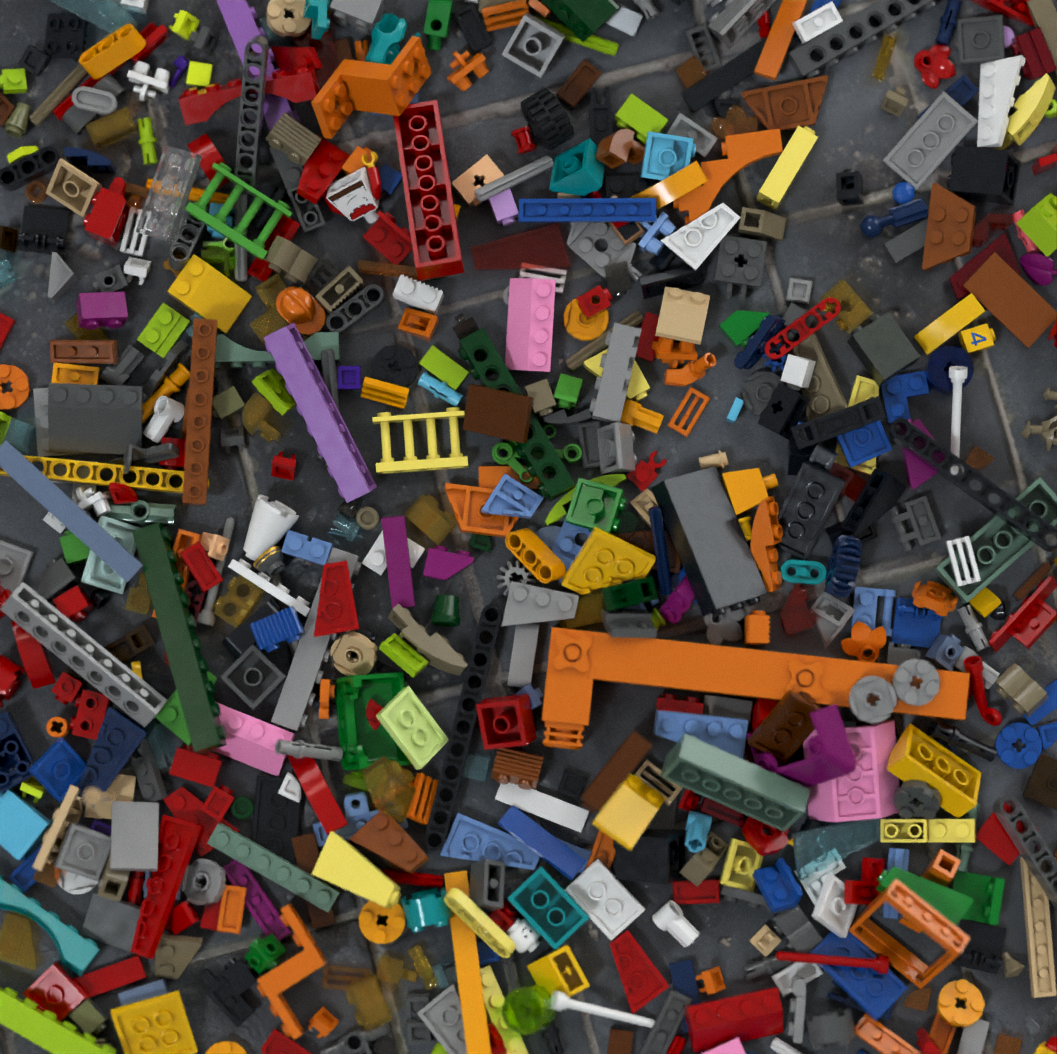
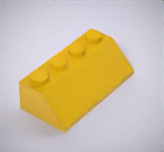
(924, 759)

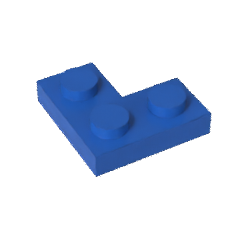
(898, 390)

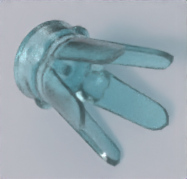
(348, 529)

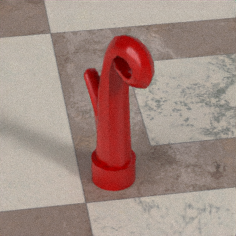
(976, 687)

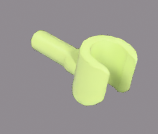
(218, 243)

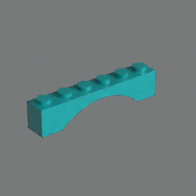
(74, 950)

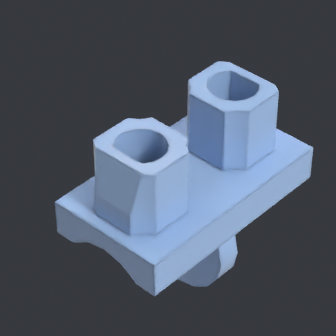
(649, 241)

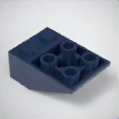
(14, 754)

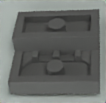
(628, 623)

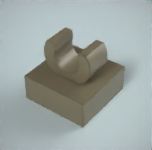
(895, 102)

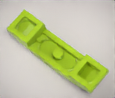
(558, 510)

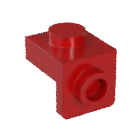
(66, 688)

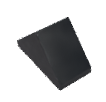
(796, 456)

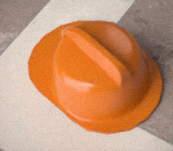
(302, 309)

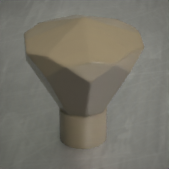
(1011, 966)

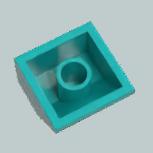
(577, 170)

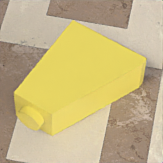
(637, 385)

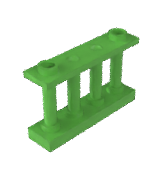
(218, 221)

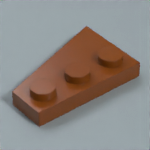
(388, 840)

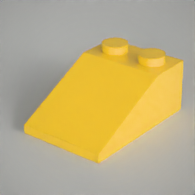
(209, 293)
(629, 811)

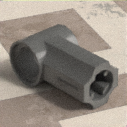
(121, 372)

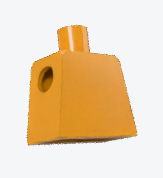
(747, 488)

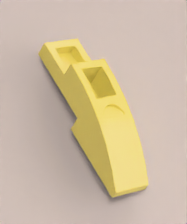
(1029, 111)
(928, 830)

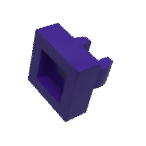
(349, 377)

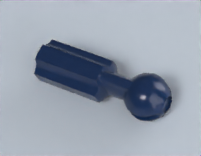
(897, 217)

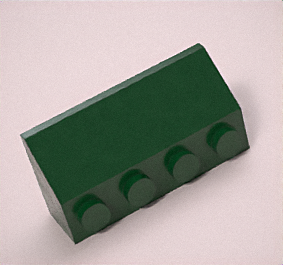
(582, 16)

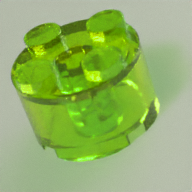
(515, 1009)

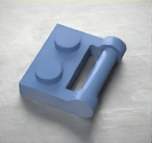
(866, 604)

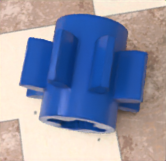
(775, 364)

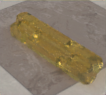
(883, 58)
(423, 967)

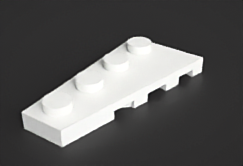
(995, 99)

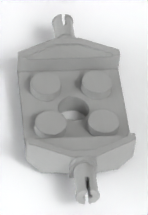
(583, 239)

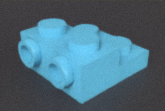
(666, 155)

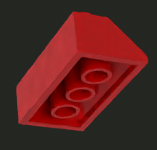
(734, 1016)

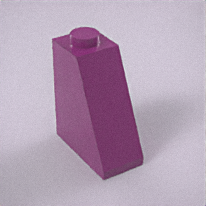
(915, 469)

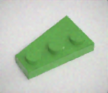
(172, 714)

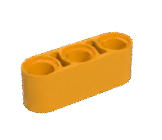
(112, 51)
(535, 555)

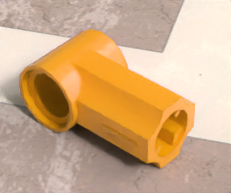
(638, 416)

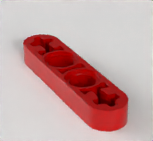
(801, 327)

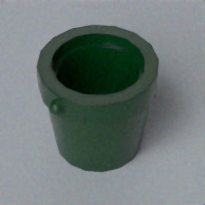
(446, 611)

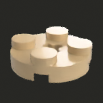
(289, 27)
(362, 646)

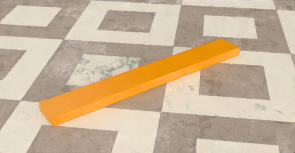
(468, 974)

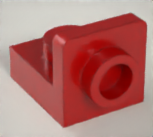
(218, 802)
(505, 917)

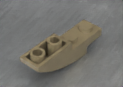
(434, 648)

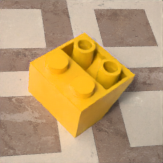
(559, 972)

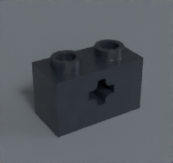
(783, 410)

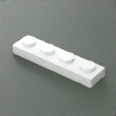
(262, 581)

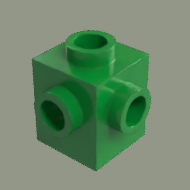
(265, 953)

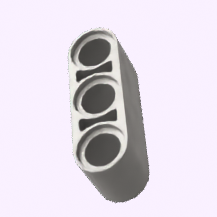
(523, 655)

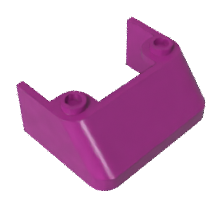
(828, 753)

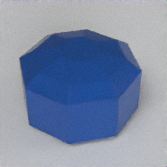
(903, 193)

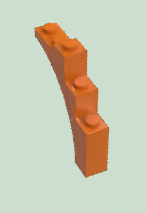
(740, 152)

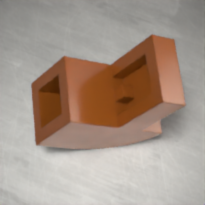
(619, 149)

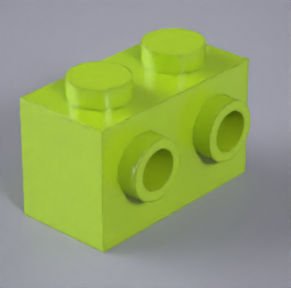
(640, 118)

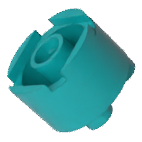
(425, 909)

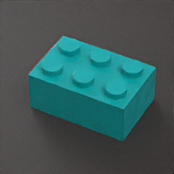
(548, 907)

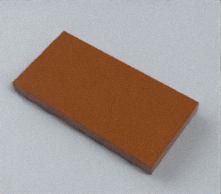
(1010, 300)

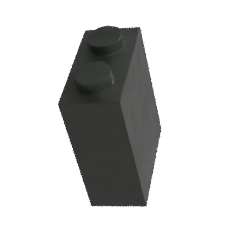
(883, 348)

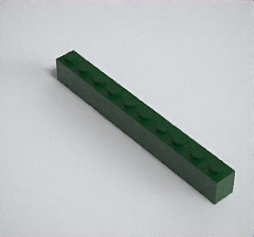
(180, 638)

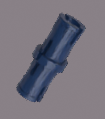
(944, 35)

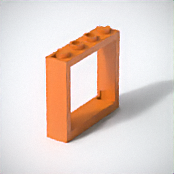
(923, 917)

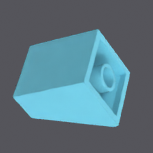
(20, 825)

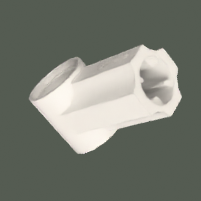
(165, 414)
(671, 919)

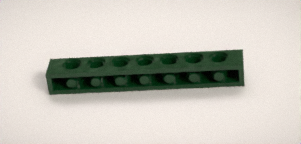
(551, 488)

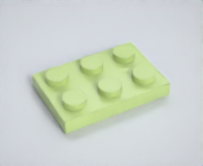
(412, 728)

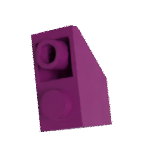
(444, 564)

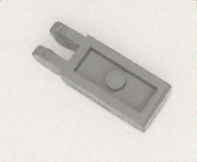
(797, 1007)

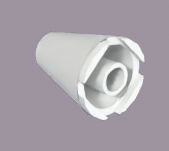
(267, 526)

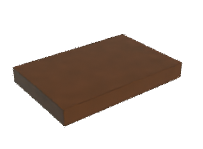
(497, 413)
(785, 727)

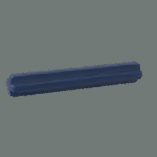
(660, 550)

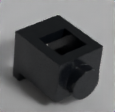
(848, 196)

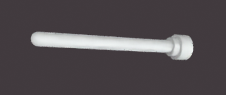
(958, 375)
(561, 1002)

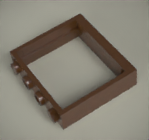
(615, 772)

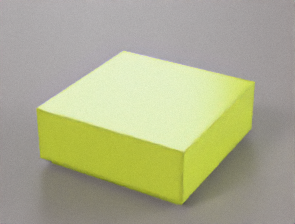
(199, 74)

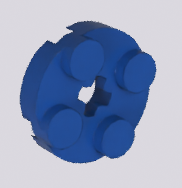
(1027, 755)

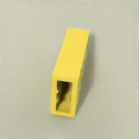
(787, 167)
(351, 870)

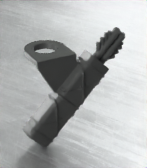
(138, 457)

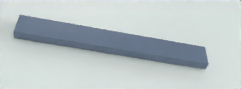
(68, 512)

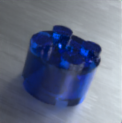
(938, 361)

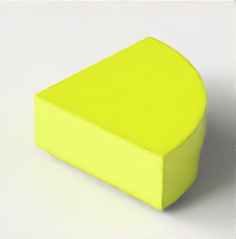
(20, 153)

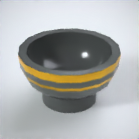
(270, 561)

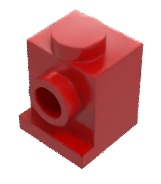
(588, 308)

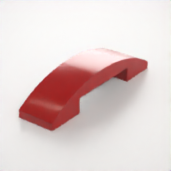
(318, 793)

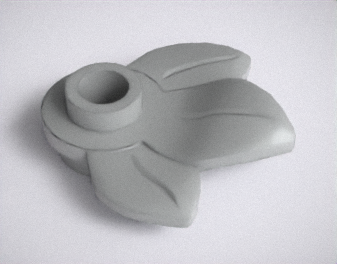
(725, 627)

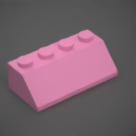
(530, 324)
(252, 740)

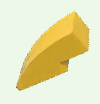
(949, 324)

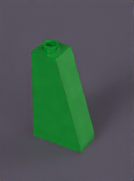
(944, 900)

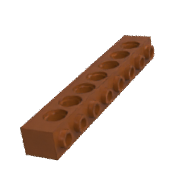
(200, 412)

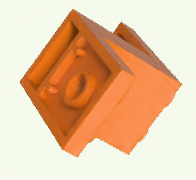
(371, 87)
(291, 972)

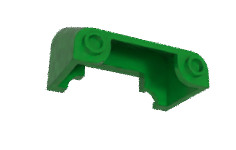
(356, 737)

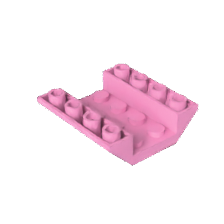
(867, 790)

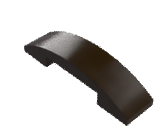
(125, 648)

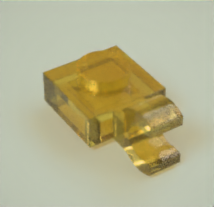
(139, 598)
(392, 970)

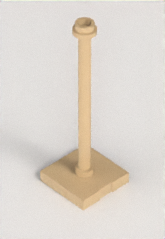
(121, 790)

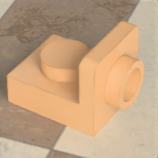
(215, 545)

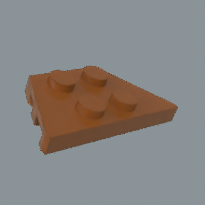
(788, 104)
(948, 228)

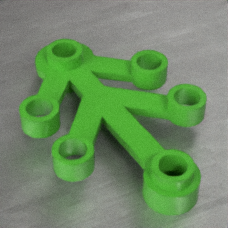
(537, 454)

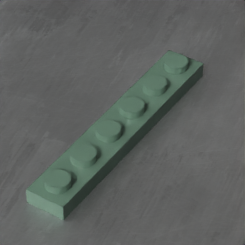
(273, 867)

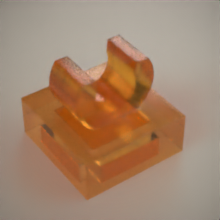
(137, 194)

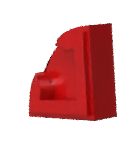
(122, 493)
(372, 710)

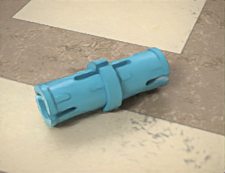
(440, 389)

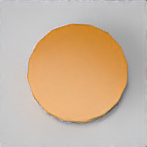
(579, 327)

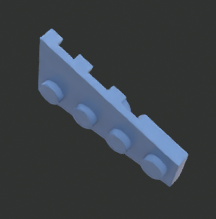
(720, 731)
(479, 841)

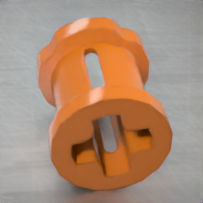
(51, 725)

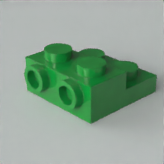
(596, 506)

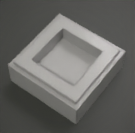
(799, 291)

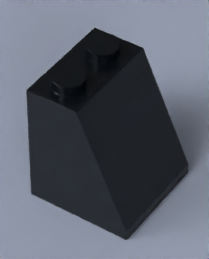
(984, 174)
(653, 858)

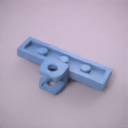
(355, 816)

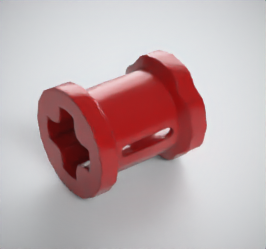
(523, 140)

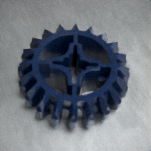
(843, 566)

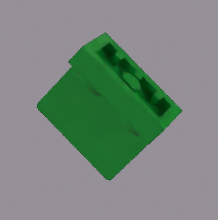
(985, 891)

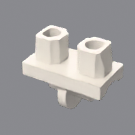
(158, 83)
(97, 501)

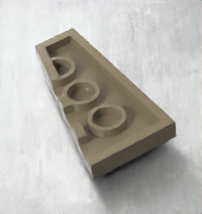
(823, 387)

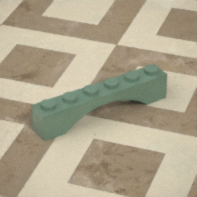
(236, 355)

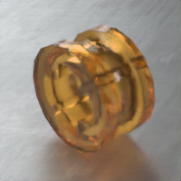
(31, 187)

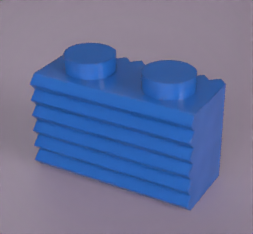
(277, 629)

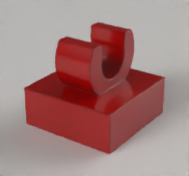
(284, 467)

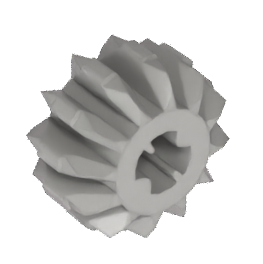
(519, 572)

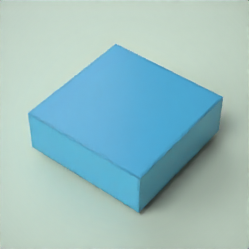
(734, 411)

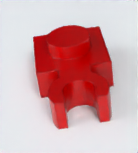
(644, 473)

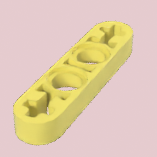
(479, 922)

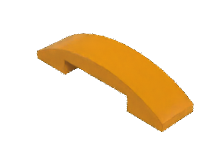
(675, 185)

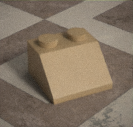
(73, 188)
(682, 315)

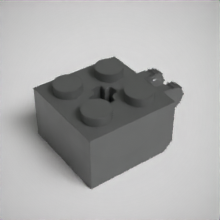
(729, 273)

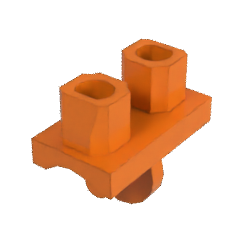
(474, 64)
(674, 352)

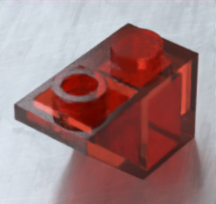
(853, 484)
(795, 613)

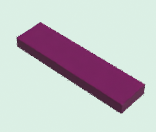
(398, 561)
(257, 900)

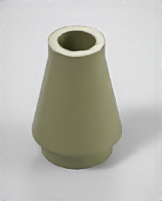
(17, 122)

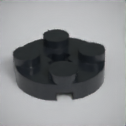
(390, 355)

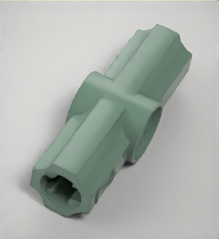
(156, 513)

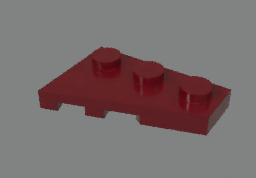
(999, 246)

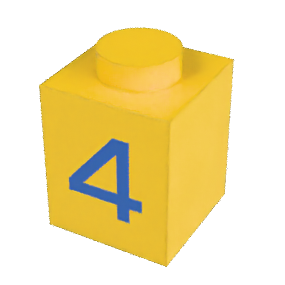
(977, 339)

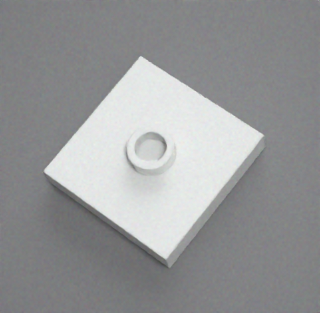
(831, 908)

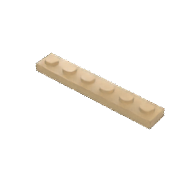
(1038, 934)

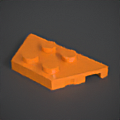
(467, 507)

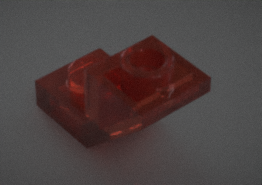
(998, 222)

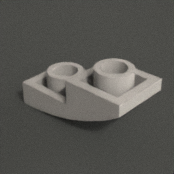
(973, 1038)

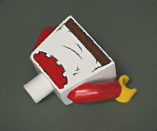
(357, 193)

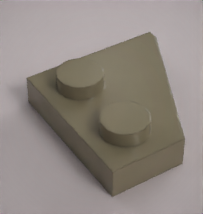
(174, 955)

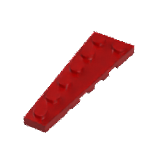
(175, 849)

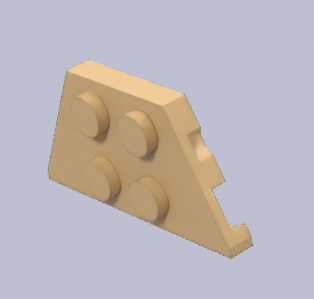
(69, 811)

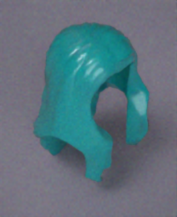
(385, 39)

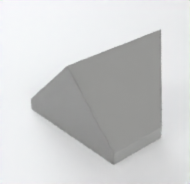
(61, 278)
(830, 616)

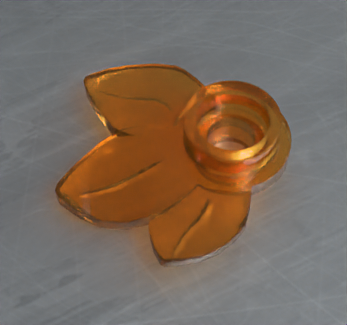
(734, 123)

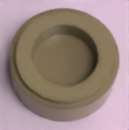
(367, 518)

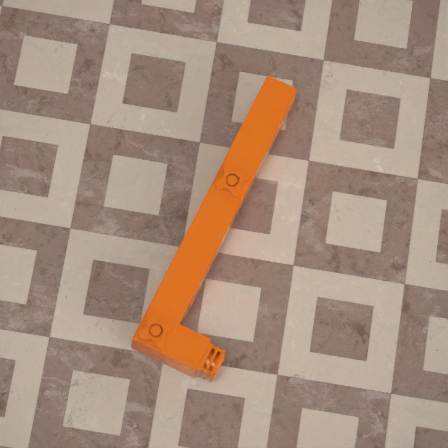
(587, 656)

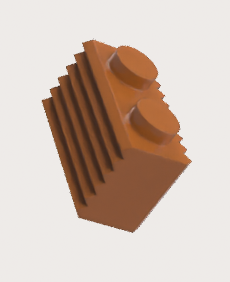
(517, 768)

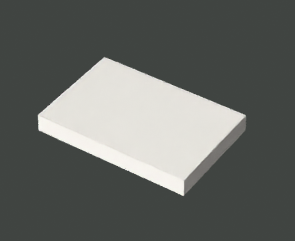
(604, 899)

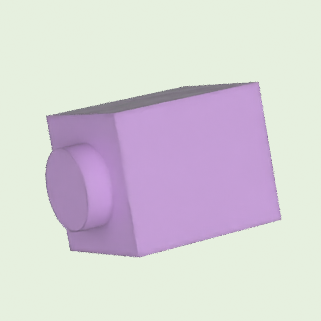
(504, 208)

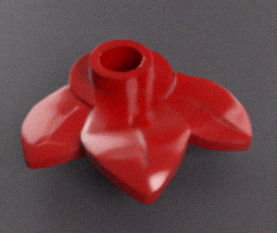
(938, 65)

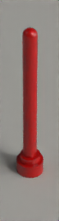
(878, 964)

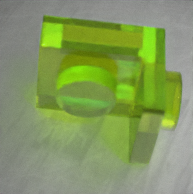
(356, 780)

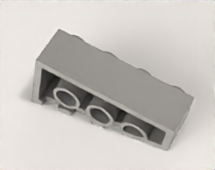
(616, 373)

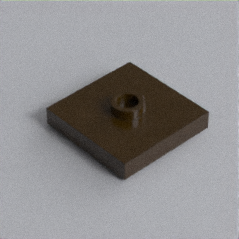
(1043, 782)

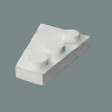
(701, 236)

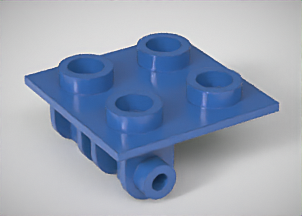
(915, 624)

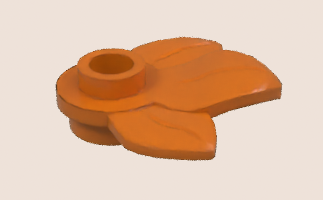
(864, 638)

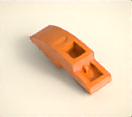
(764, 535)

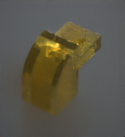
(254, 417)

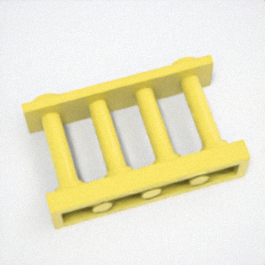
(410, 461)

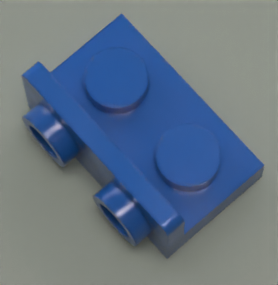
(778, 886)

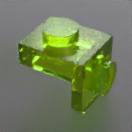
(216, 255)

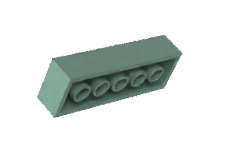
(998, 543)
(735, 783)

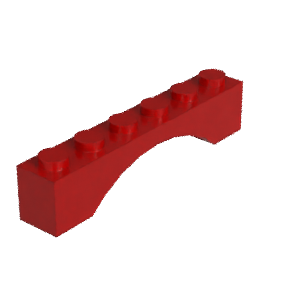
(293, 85)

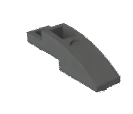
(307, 212)

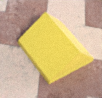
(740, 865)

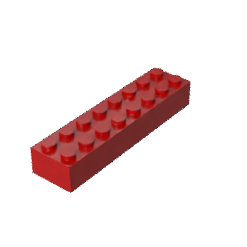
(428, 191)

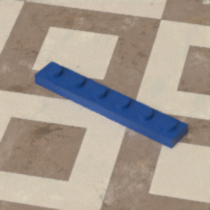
(587, 210)

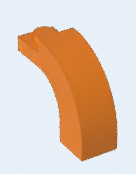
(940, 871)

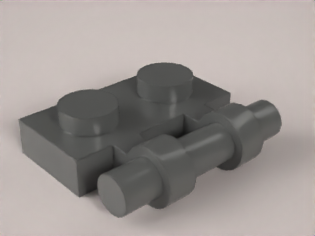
(921, 521)

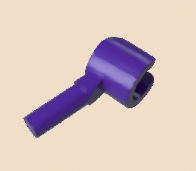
(182, 65)

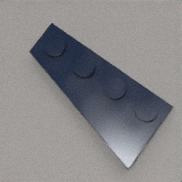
(111, 751)

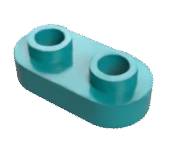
(802, 572)

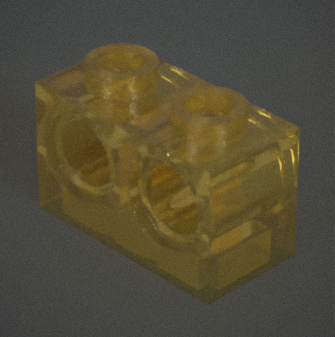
(243, 604)

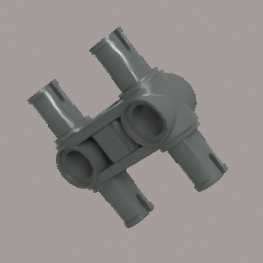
(366, 1038)

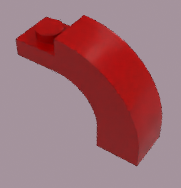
(34, 658)

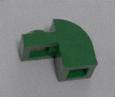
(629, 594)

